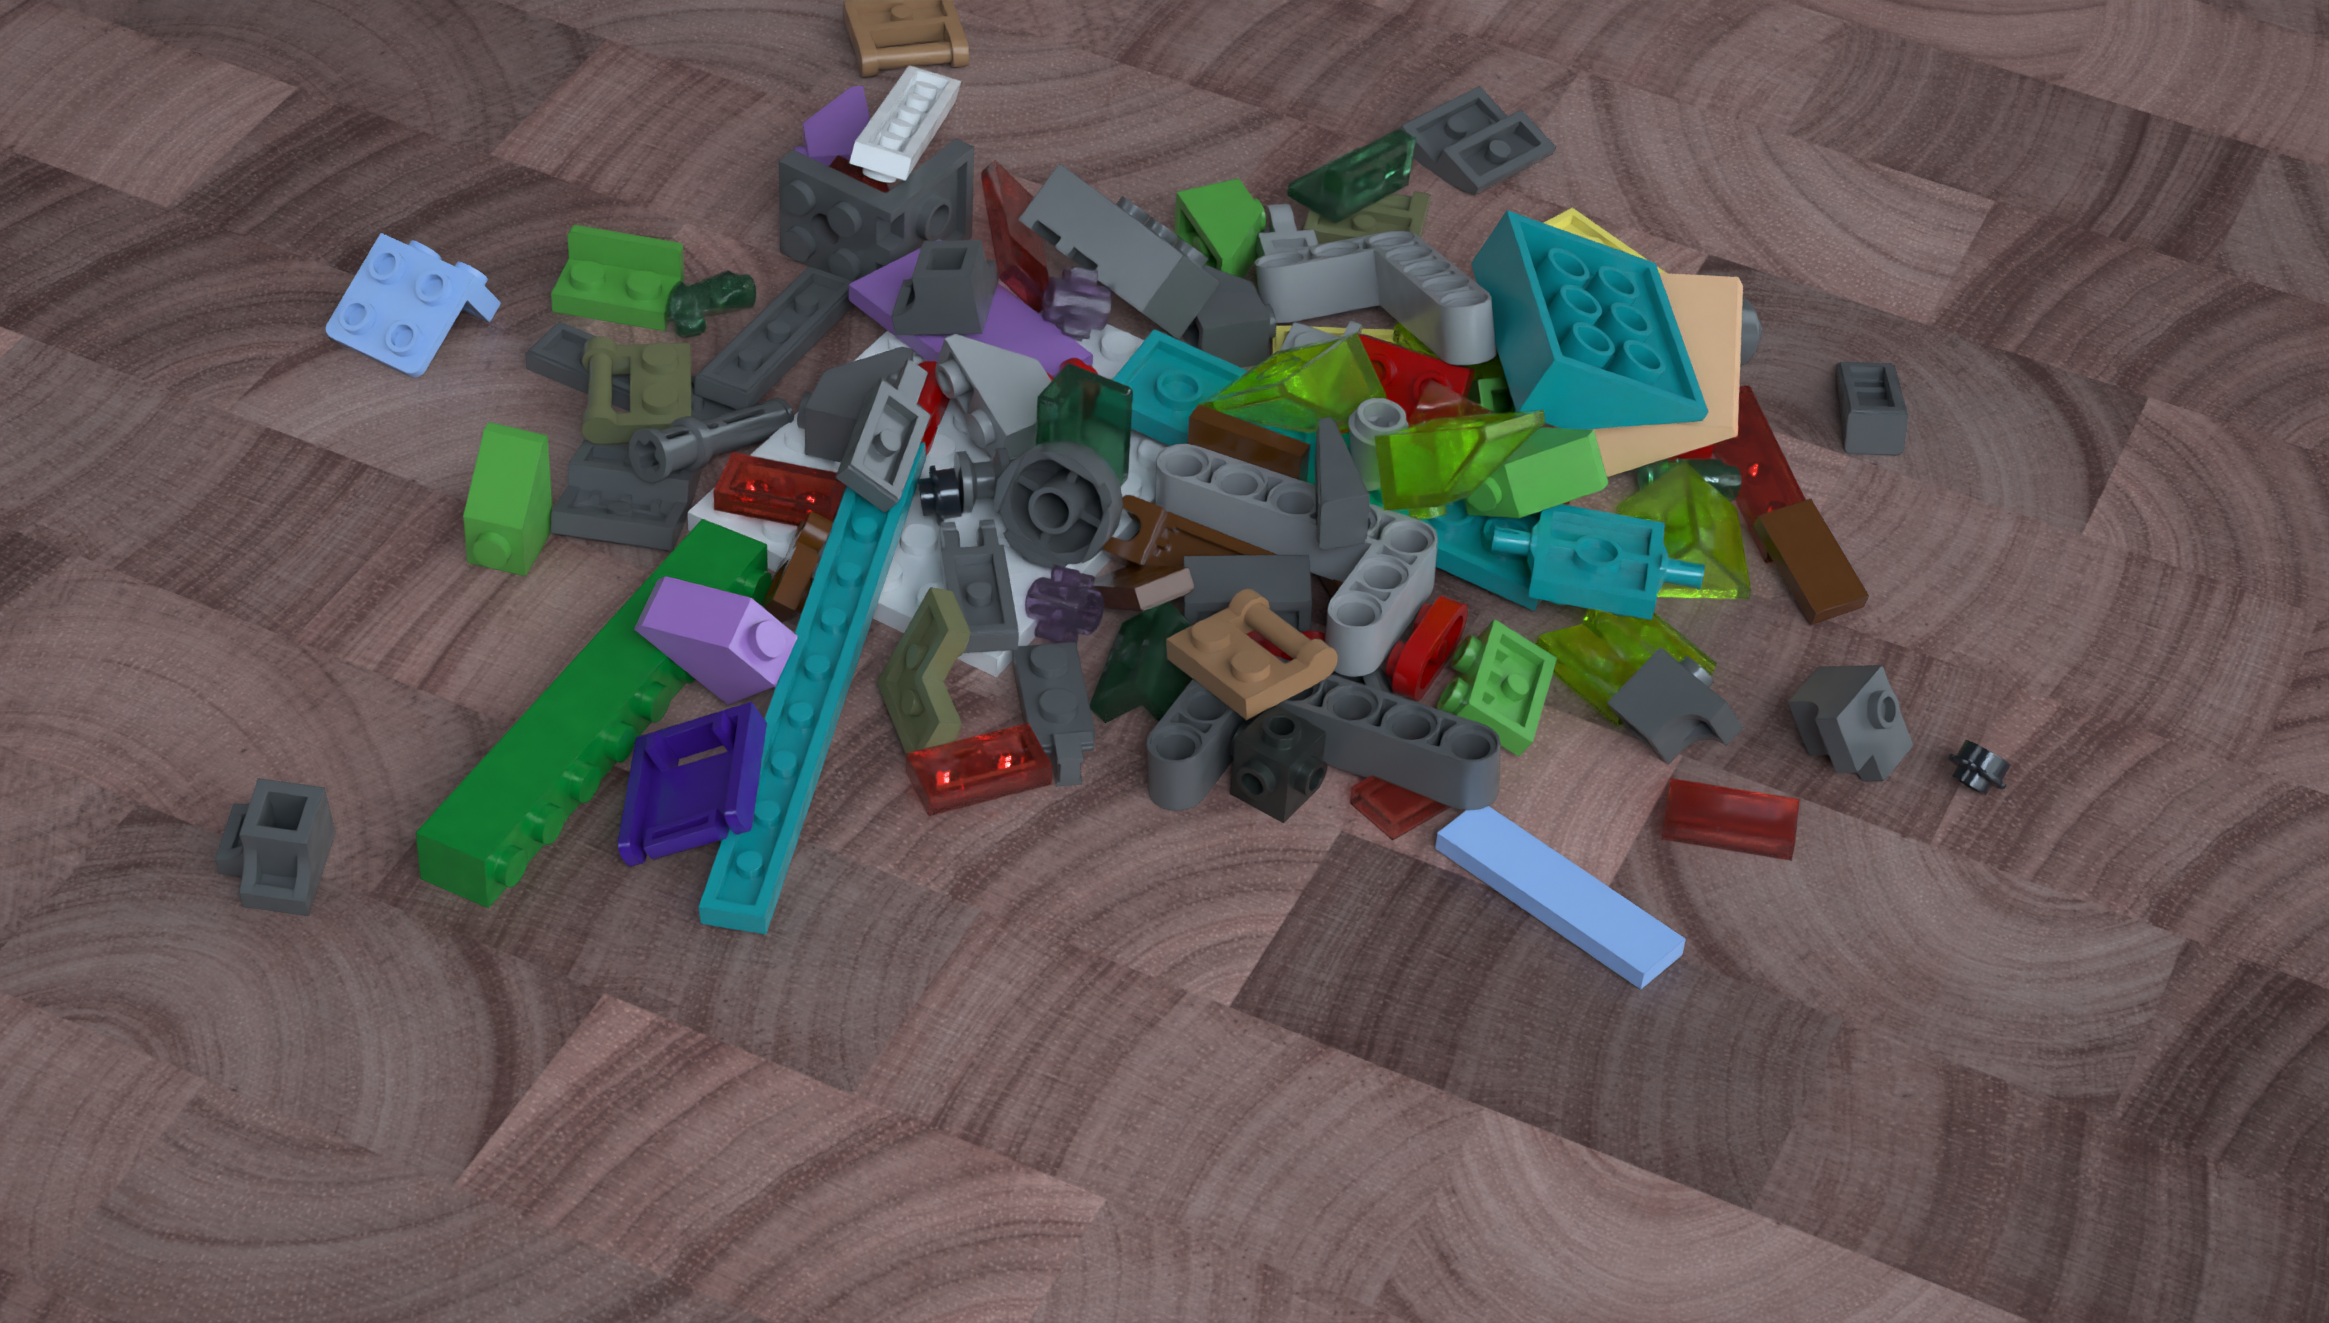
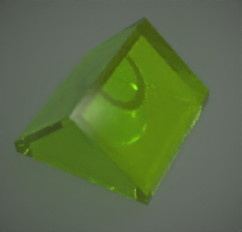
(1697, 529)

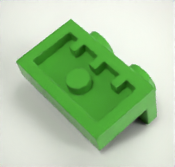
(618, 277)
(1500, 684)

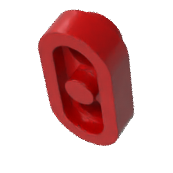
(1433, 641)

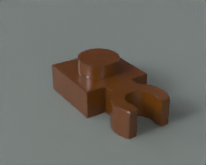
(793, 576)

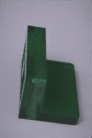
(1357, 177)
(1088, 412)
(1139, 666)

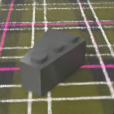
(1130, 256)

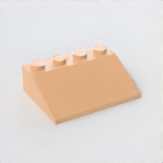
(1710, 325)

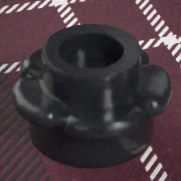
(940, 494)
(1979, 768)

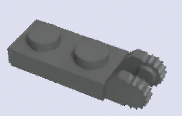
(981, 587)

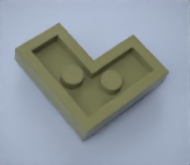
(917, 670)

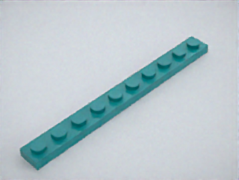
(807, 708)

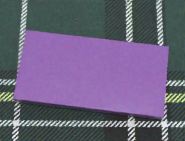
(1008, 325)

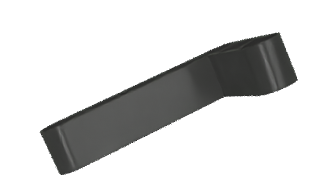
(1365, 735)

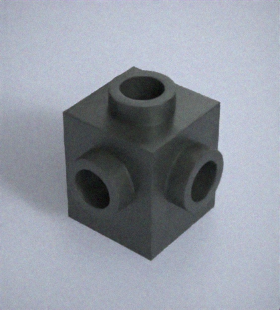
(1277, 762)

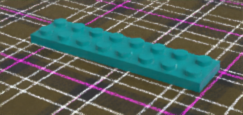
(1176, 377)

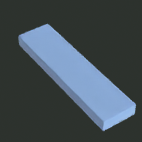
(1561, 895)

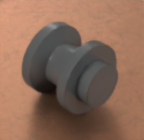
(980, 478)

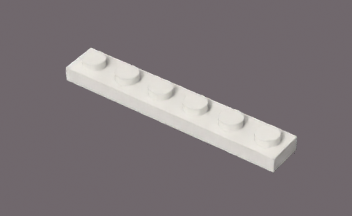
(904, 124)

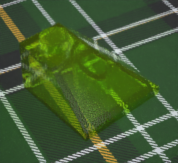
(1303, 386)
(1447, 458)

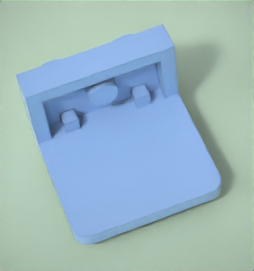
(407, 304)

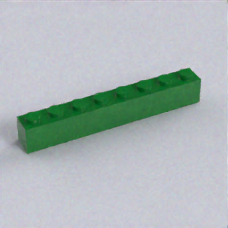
(574, 731)

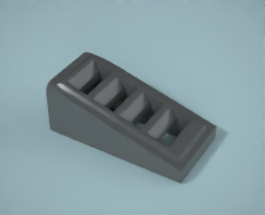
(1871, 408)
(1339, 491)

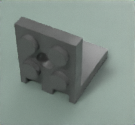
(865, 224)

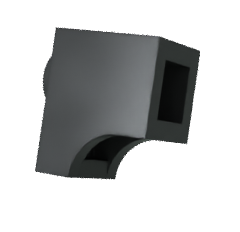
(947, 290)
(1672, 706)
(1852, 720)
(278, 846)

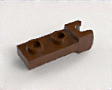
(1169, 537)

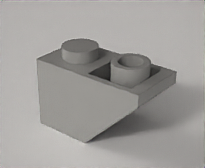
(993, 391)

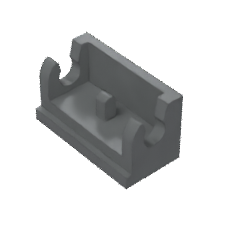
(1278, 578)

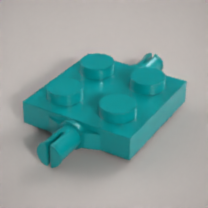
(1597, 560)

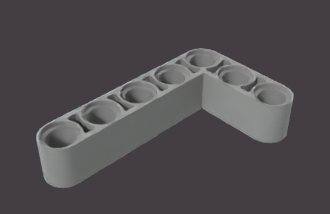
(1385, 270)
(1381, 579)

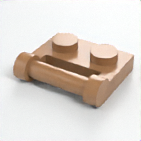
(886, 23)
(1240, 669)

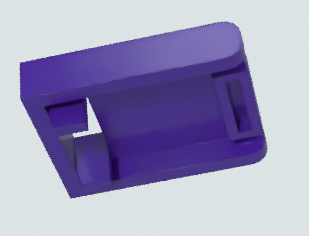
(693, 803)

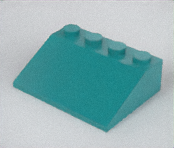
(1584, 330)

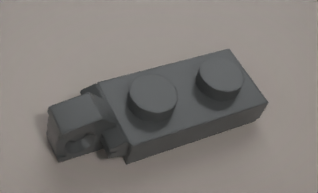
(886, 437)
(1056, 705)

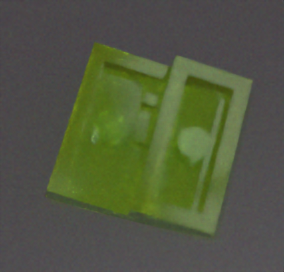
(1609, 650)

